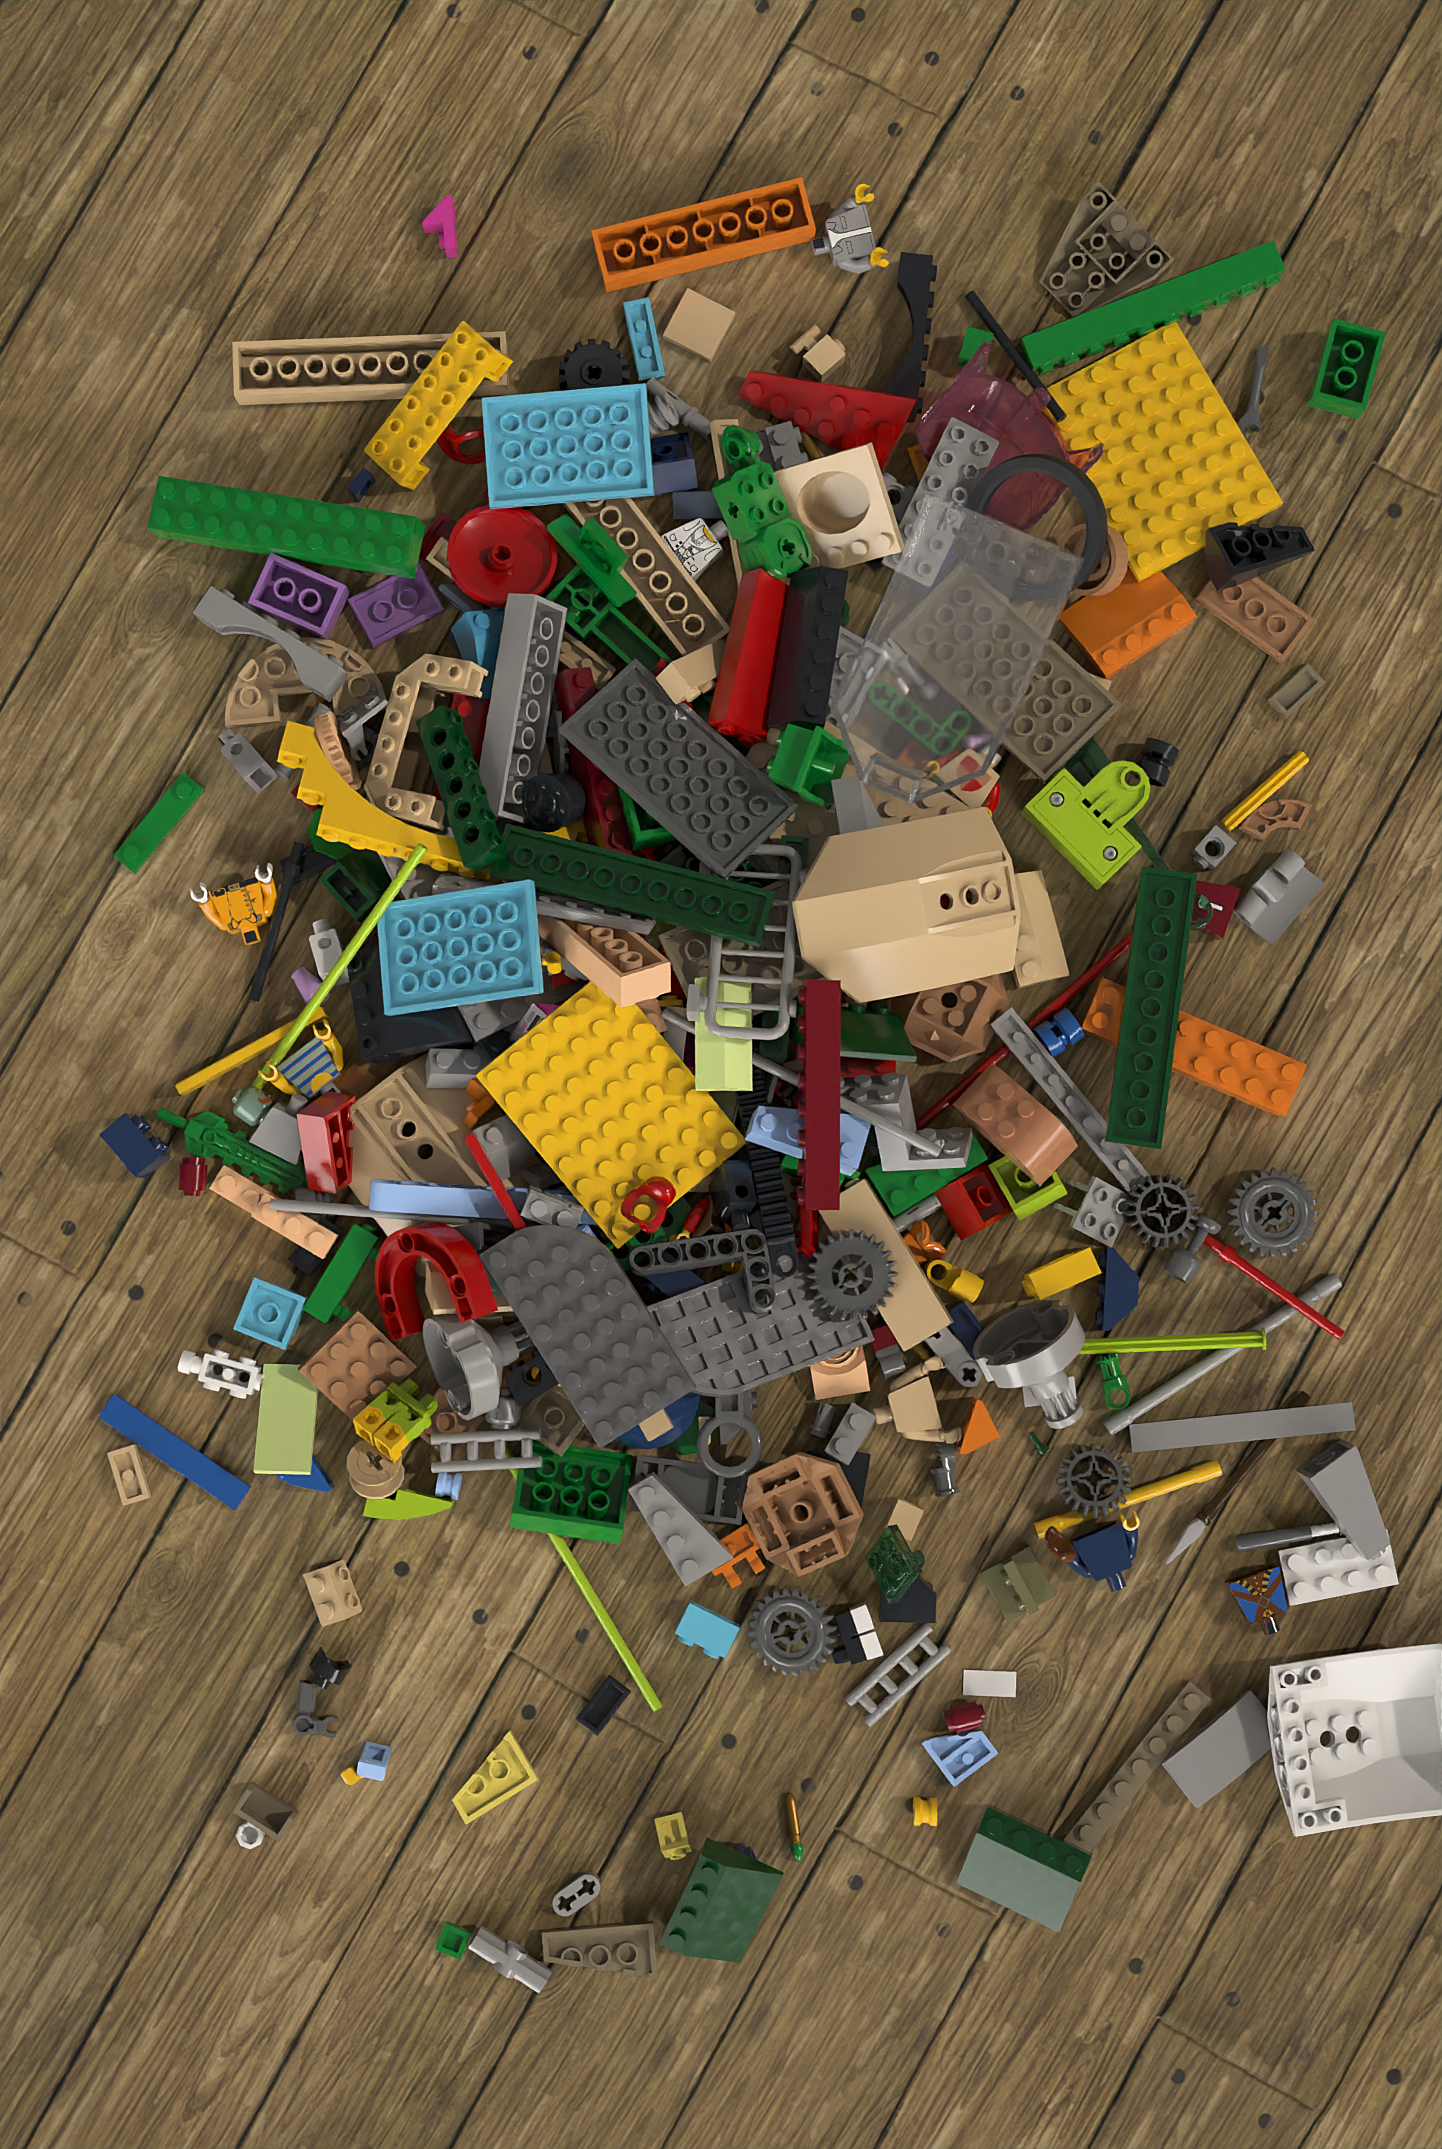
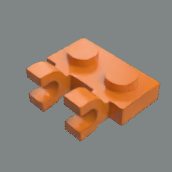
(742, 1544)

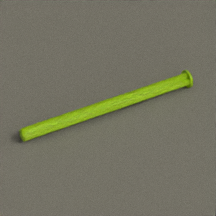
(1174, 1342)

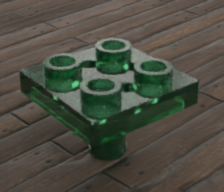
(894, 1563)

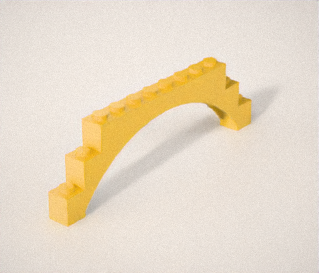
(360, 824)

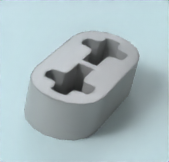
(580, 1898)

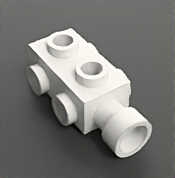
(231, 1372)

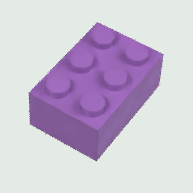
(299, 597)

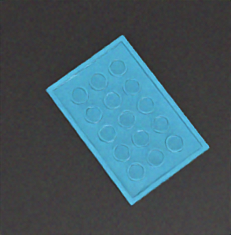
(568, 446)
(460, 948)

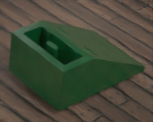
(358, 882)

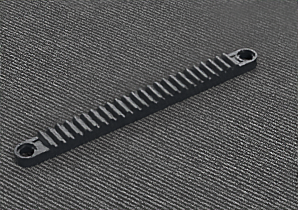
(768, 1181)

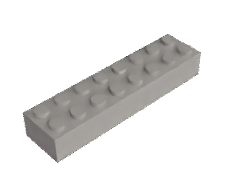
(520, 702)

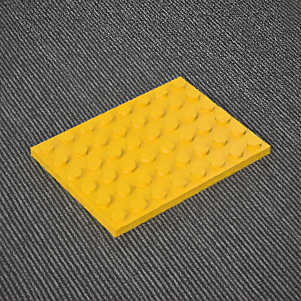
(1168, 449)
(609, 1107)

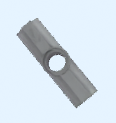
(510, 1959)

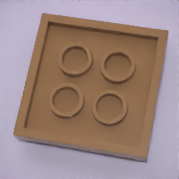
(356, 1365)

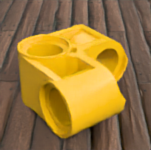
(955, 1280)

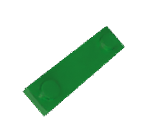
(159, 823)

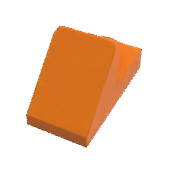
(481, 1105)

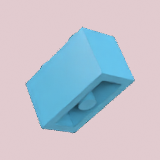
(707, 1630)

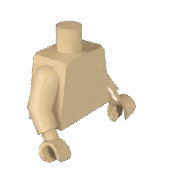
(914, 1406)

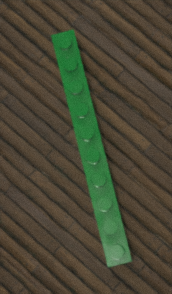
(1153, 308)

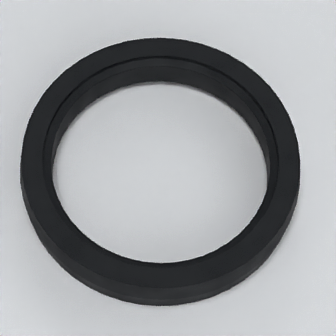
(1074, 479)

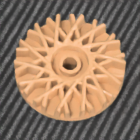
(335, 748)

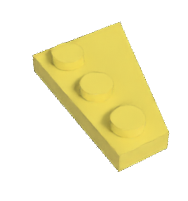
(497, 1779)

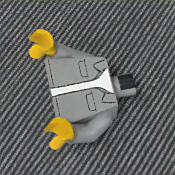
(850, 236)

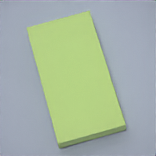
(285, 1421)

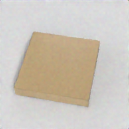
(699, 325)

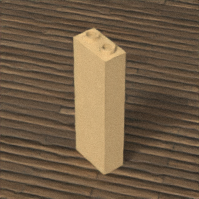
(916, 1307)

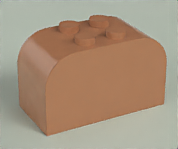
(1015, 1124)

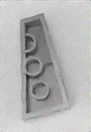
(682, 1535)

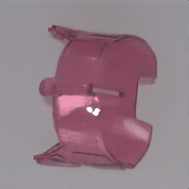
(1002, 409)

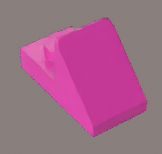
(443, 220)

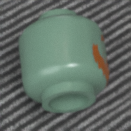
(251, 1105)

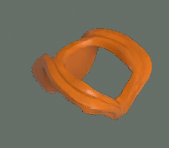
(918, 1247)

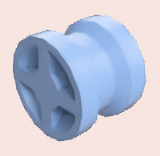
(448, 1485)

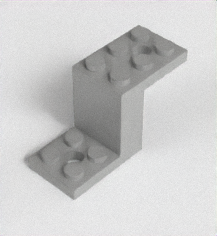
(891, 1098)

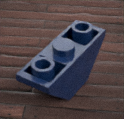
(1117, 1289)

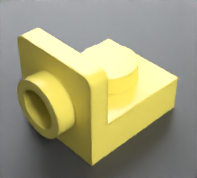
(673, 1836)

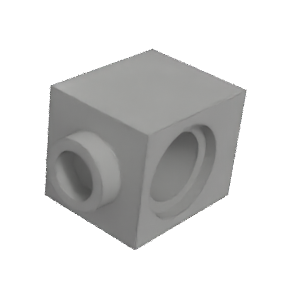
(1220, 840)

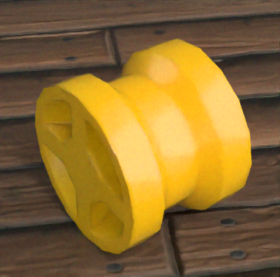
(925, 1811)

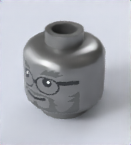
(506, 1413)

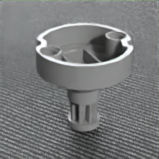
(1032, 1350)
(471, 1360)

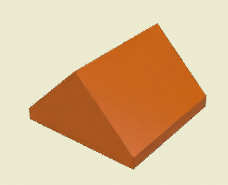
(977, 1428)

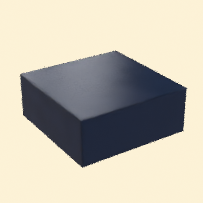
(361, 484)

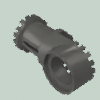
(944, 1473)

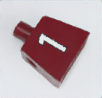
(1223, 902)

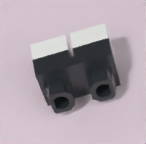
(865, 1642)

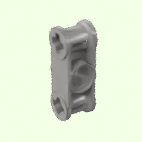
(954, 1356)

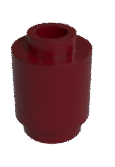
(193, 1176)
(964, 1716)

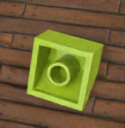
(1022, 1192)

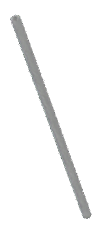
(845, 1104)
(364, 1211)

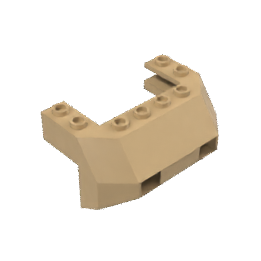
(400, 770)

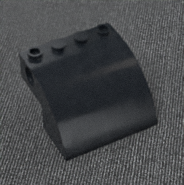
(398, 1036)

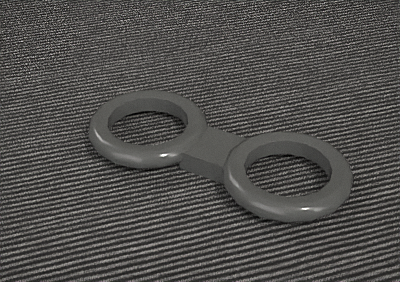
(729, 1410)

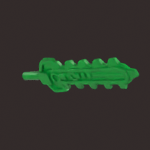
(209, 1136)

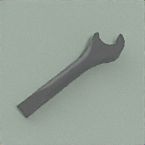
(1251, 415)

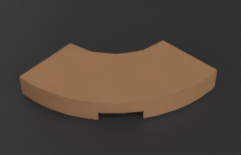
(1275, 815)

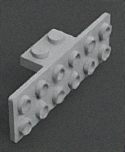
(951, 473)

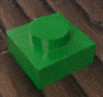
(453, 1940)

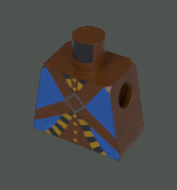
(1260, 1596)

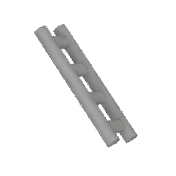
(473, 1462)
(915, 1674)

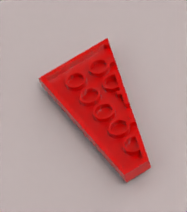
(831, 411)

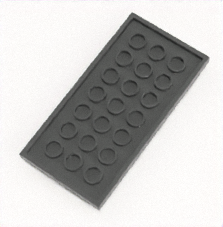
(678, 769)

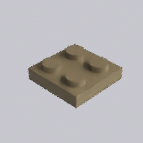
(555, 1417)

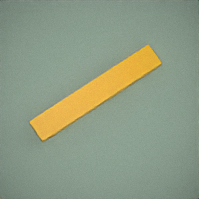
(243, 1055)

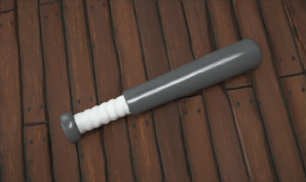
(1283, 1536)

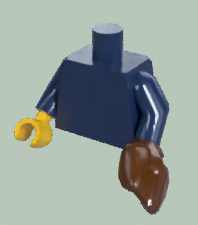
(1099, 1552)

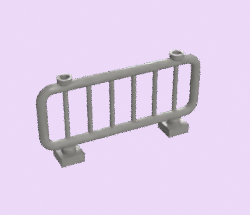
(788, 1008)

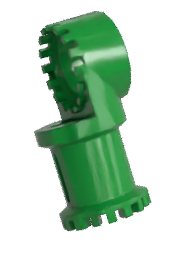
(1114, 1381)

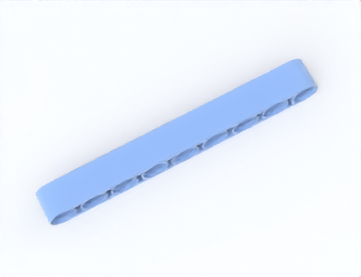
(449, 1199)

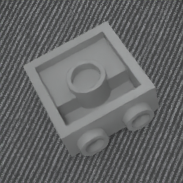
(780, 446)

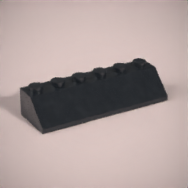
(807, 648)

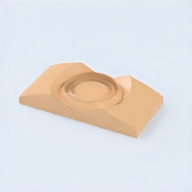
(840, 1375)

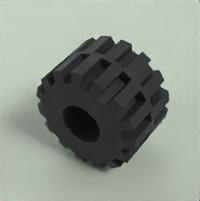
(596, 360)

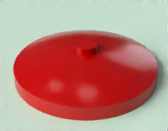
(501, 554)

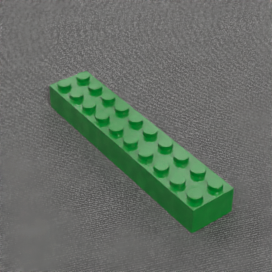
(286, 527)

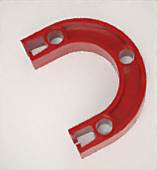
(453, 1258)

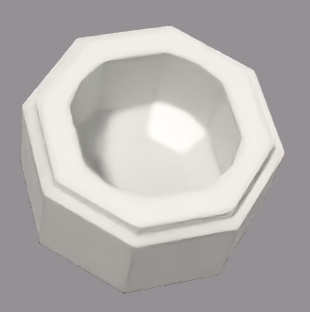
(249, 1835)

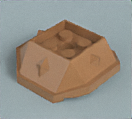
(956, 1030)
(783, 1531)

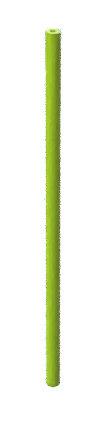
(343, 961)
(600, 1612)

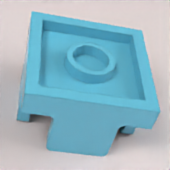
(271, 1313)

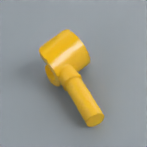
(350, 1775)

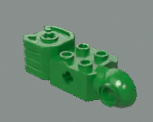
(757, 509)

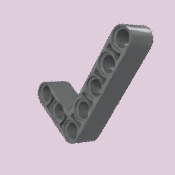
(713, 1257)

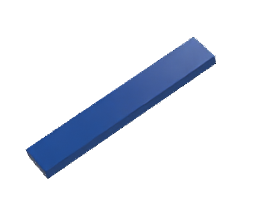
(174, 1451)

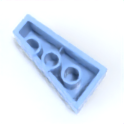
(778, 1130)

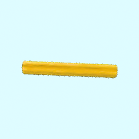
(1265, 790)

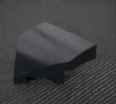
(915, 1606)

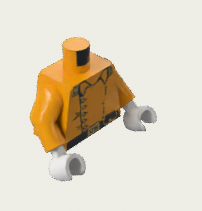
(240, 905)

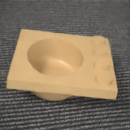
(842, 507)

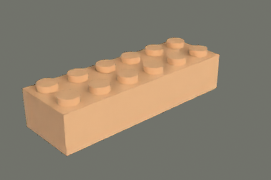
(610, 957)

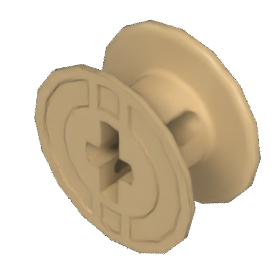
(366, 1479)

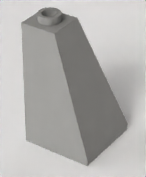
(1345, 1493)

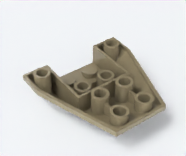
(1102, 255)

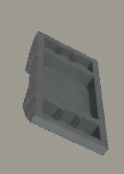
(698, 1488)

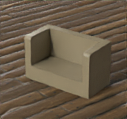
(265, 1811)

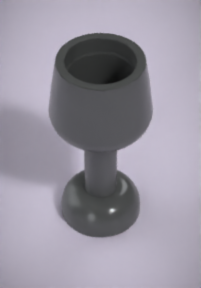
(1182, 1262)

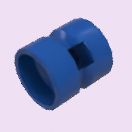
(1066, 1026)

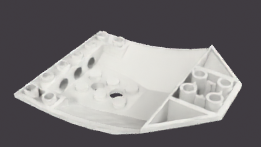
(1393, 1763)

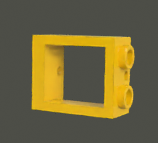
(1060, 1274)

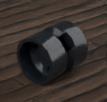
(1162, 751)

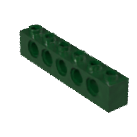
(461, 788)

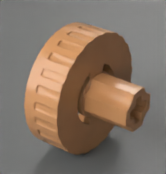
(1111, 566)

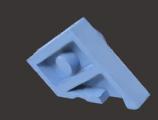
(960, 1753)

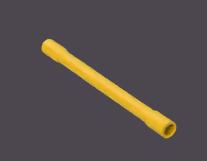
(1195, 1475)

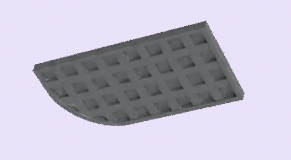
(588, 1326)
(736, 1349)

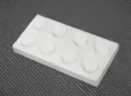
(1332, 1570)

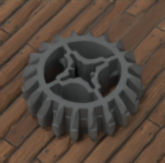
(1162, 1223)
(1106, 1480)

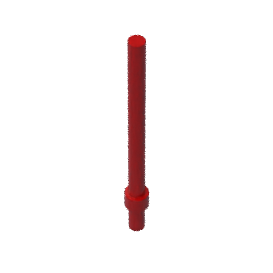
(1228, 1254)

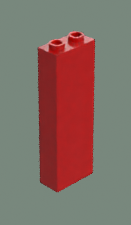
(750, 659)

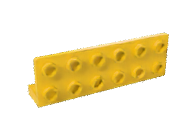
(434, 403)

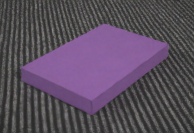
(395, 606)

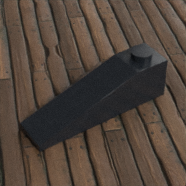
(1246, 552)

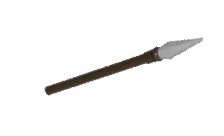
(1195, 1528)

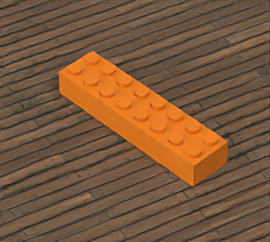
(703, 235)
(1208, 1054)

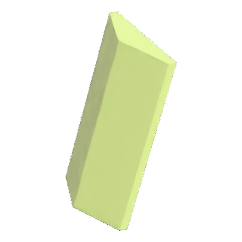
(724, 1061)

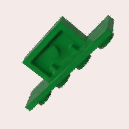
(595, 555)

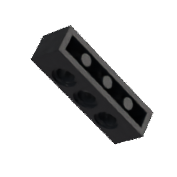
(522, 1383)

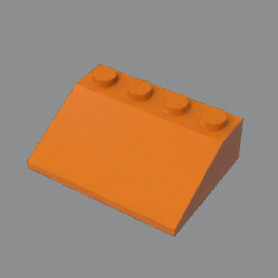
(1126, 622)

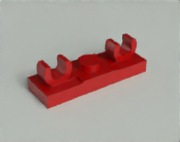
(809, 1225)

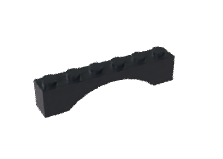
(913, 283)

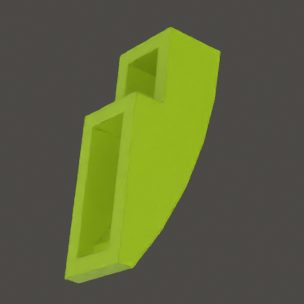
(406, 1505)

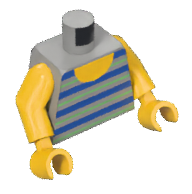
(311, 1068)

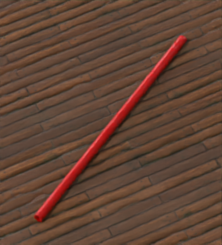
(1042, 1016)

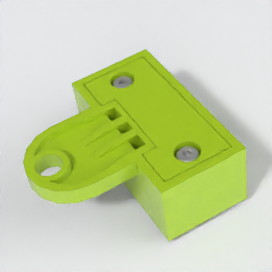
(1090, 819)

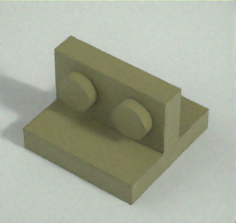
(1018, 1584)

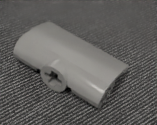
(1278, 896)

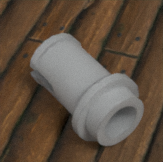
(823, 1420)

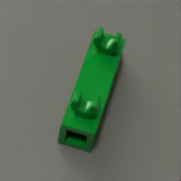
(342, 1273)

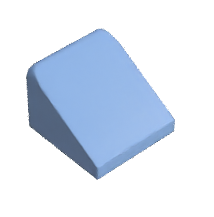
(373, 1761)

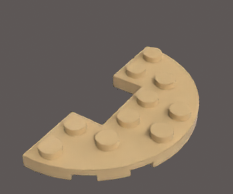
(274, 674)

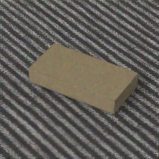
(1296, 691)

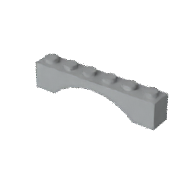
(227, 617)

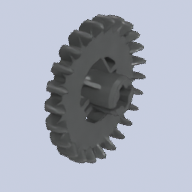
(1253, 1231)
(833, 1294)
(815, 1623)

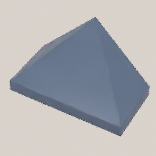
(459, 598)

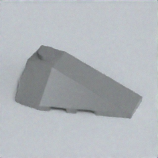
(853, 806)
(505, 1146)

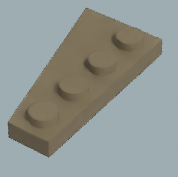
(611, 1947)

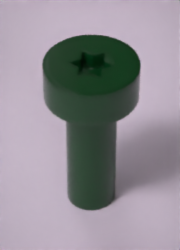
(1042, 1449)

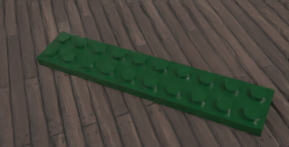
(635, 885)
(1150, 1008)

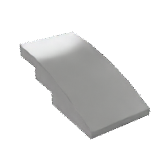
(1220, 1750)

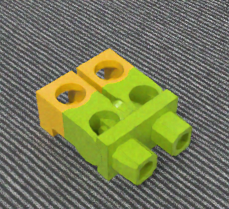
(395, 1418)

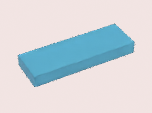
(643, 339)

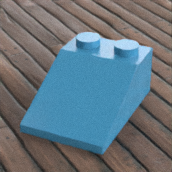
(479, 641)

